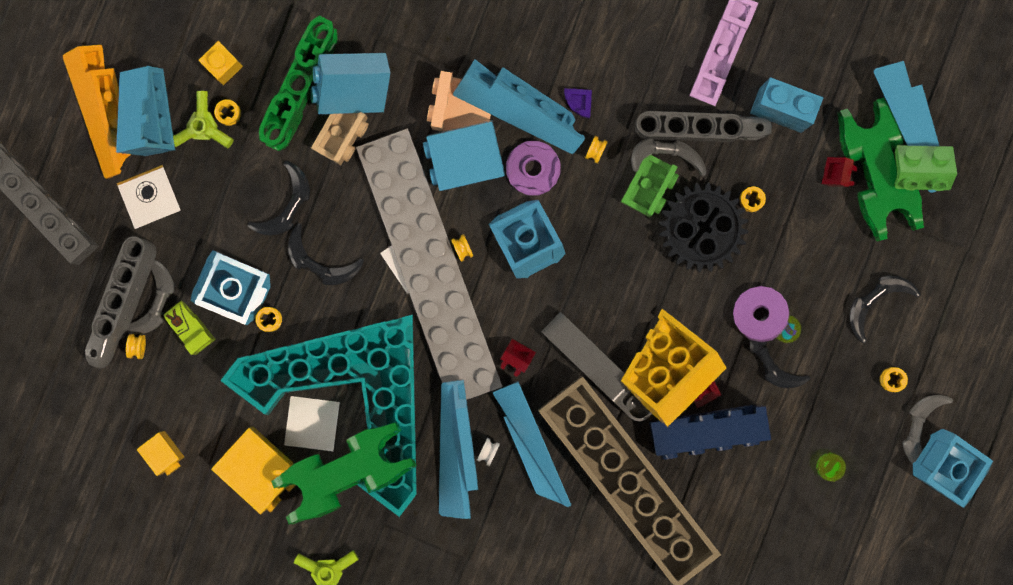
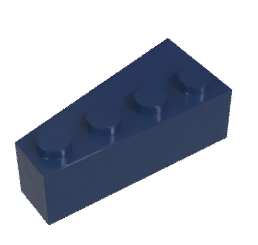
(710, 430)

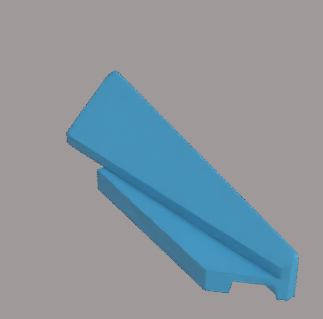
(519, 105)
(907, 105)
(530, 444)
(456, 453)

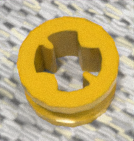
(227, 104)
(596, 149)
(744, 202)
(462, 248)
(269, 328)
(135, 346)
(902, 381)

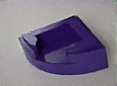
(579, 101)

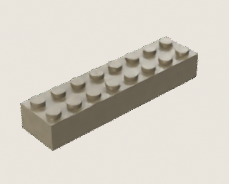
(629, 482)

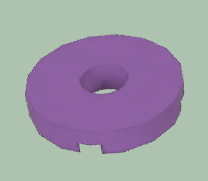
(521, 179)
(761, 298)

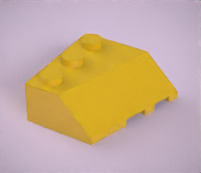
(671, 369)

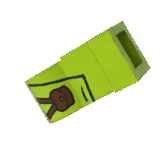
(189, 328)

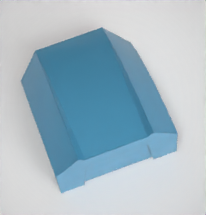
(527, 239)
(231, 288)
(951, 467)

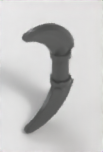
(649, 146)
(154, 318)
(919, 413)

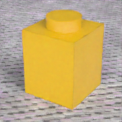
(220, 63)
(161, 454)

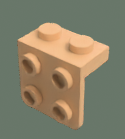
(449, 110)

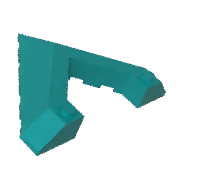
(372, 355)

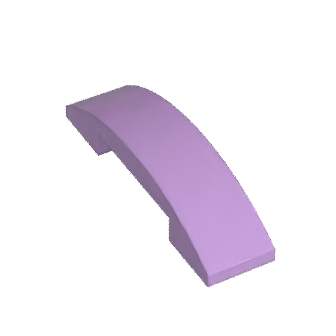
(723, 50)

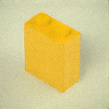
(250, 469)

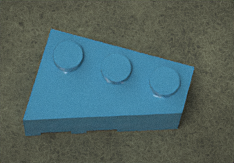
(143, 113)

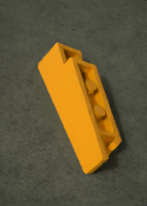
(98, 100)

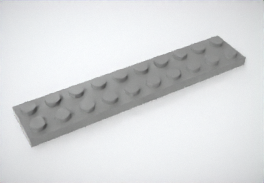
(428, 263)

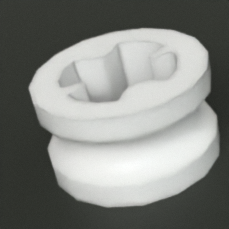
(488, 451)

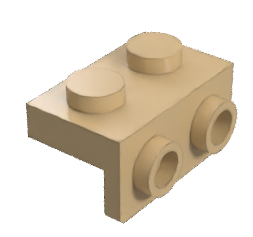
(339, 134)

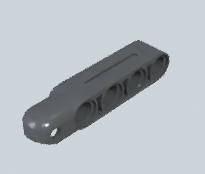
(745, 126)
(118, 287)
(594, 365)

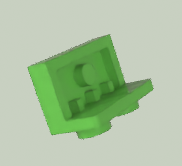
(925, 167)
(649, 186)

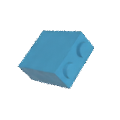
(350, 83)
(786, 105)
(464, 155)

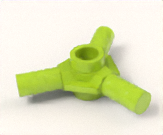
(202, 125)
(326, 571)

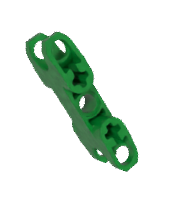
(288, 121)
(879, 166)
(364, 464)

